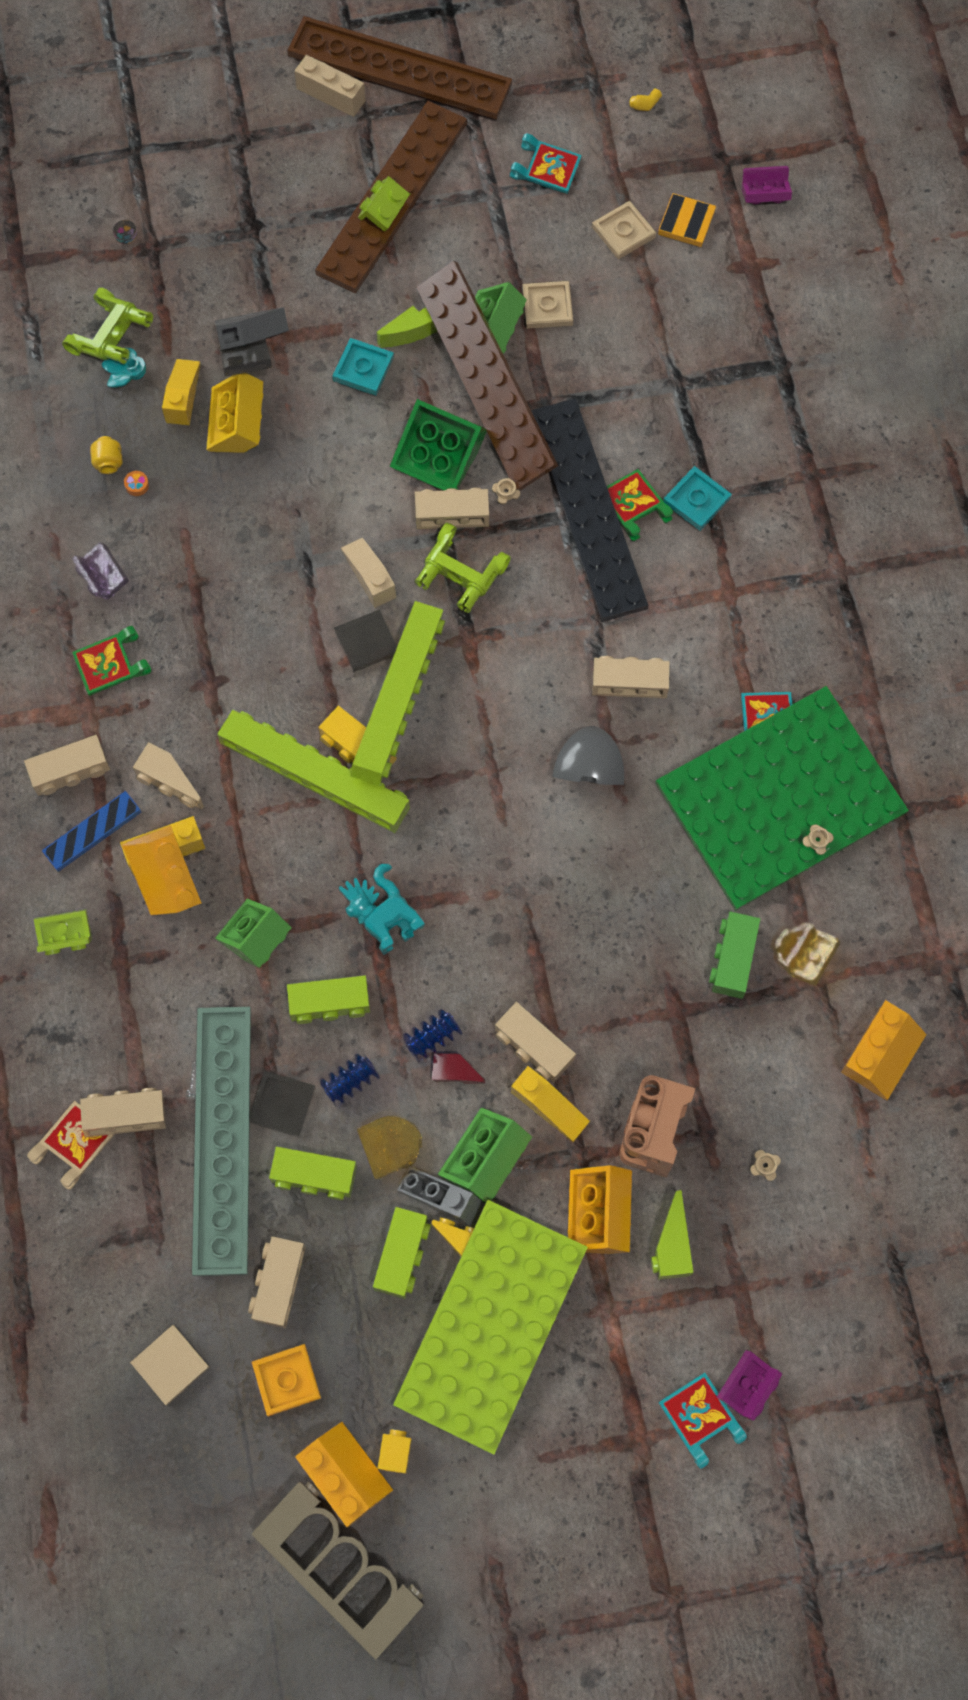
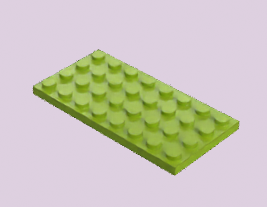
(490, 1326)

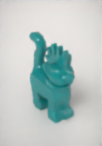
(387, 915)

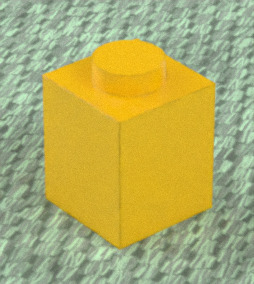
(395, 1452)

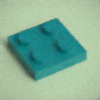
(363, 366)
(697, 498)

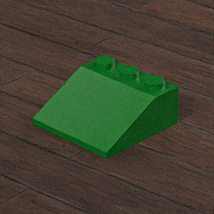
(437, 446)

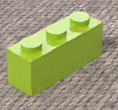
(328, 999)
(312, 1173)
(401, 1253)

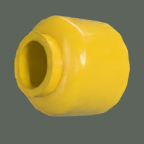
(106, 455)

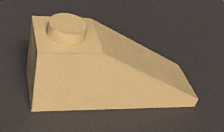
(370, 572)

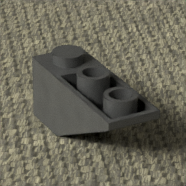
(251, 327)
(442, 1197)

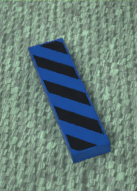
(91, 831)

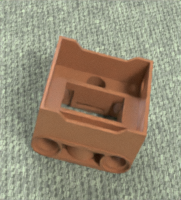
(653, 1125)

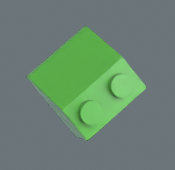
(254, 932)

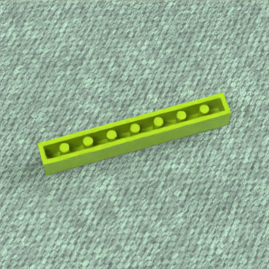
(397, 694)
(313, 770)

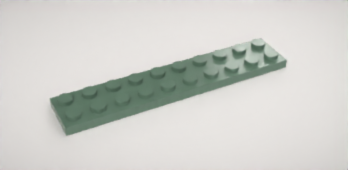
(222, 1142)

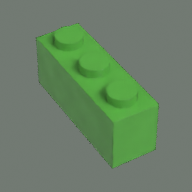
(734, 954)

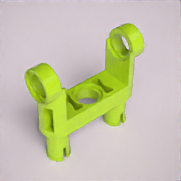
(105, 341)
(476, 583)

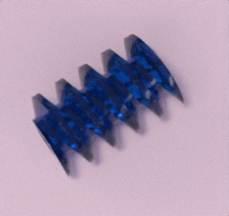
(431, 1034)
(349, 1079)

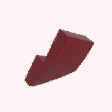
(454, 1069)

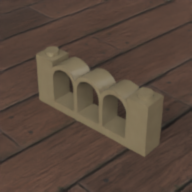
(282, 1524)

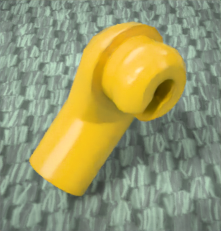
(645, 102)

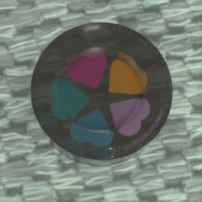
(125, 231)

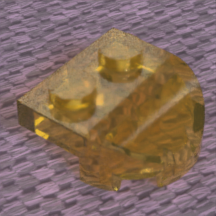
(805, 952)
(390, 1144)

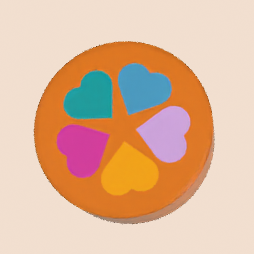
(136, 483)

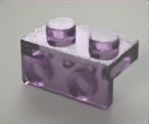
(101, 571)

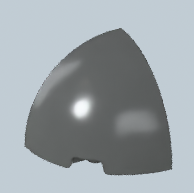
(590, 757)

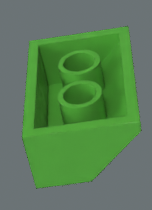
(501, 308)
(485, 1154)

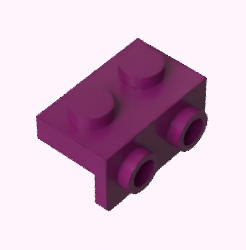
(766, 184)
(749, 1386)

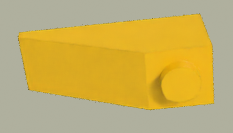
(181, 392)
(549, 1103)

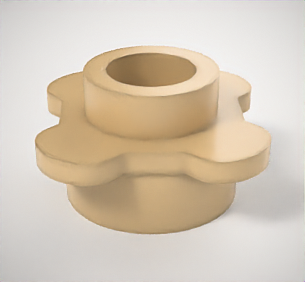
(506, 484)
(818, 832)
(772, 1161)

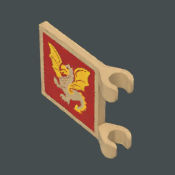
(70, 1145)

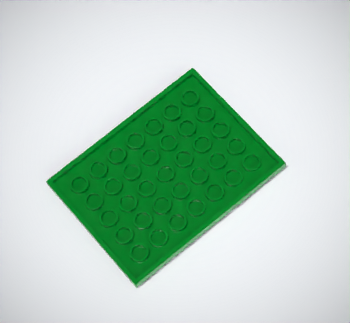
(766, 788)

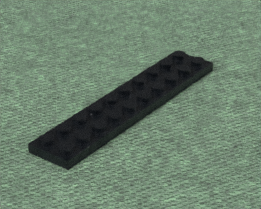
(590, 513)

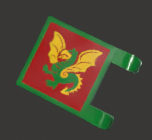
(635, 499)
(107, 663)

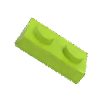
(384, 203)
(63, 931)

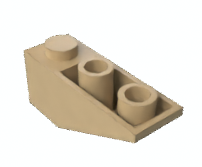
(160, 769)

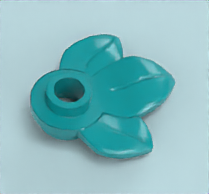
(122, 373)

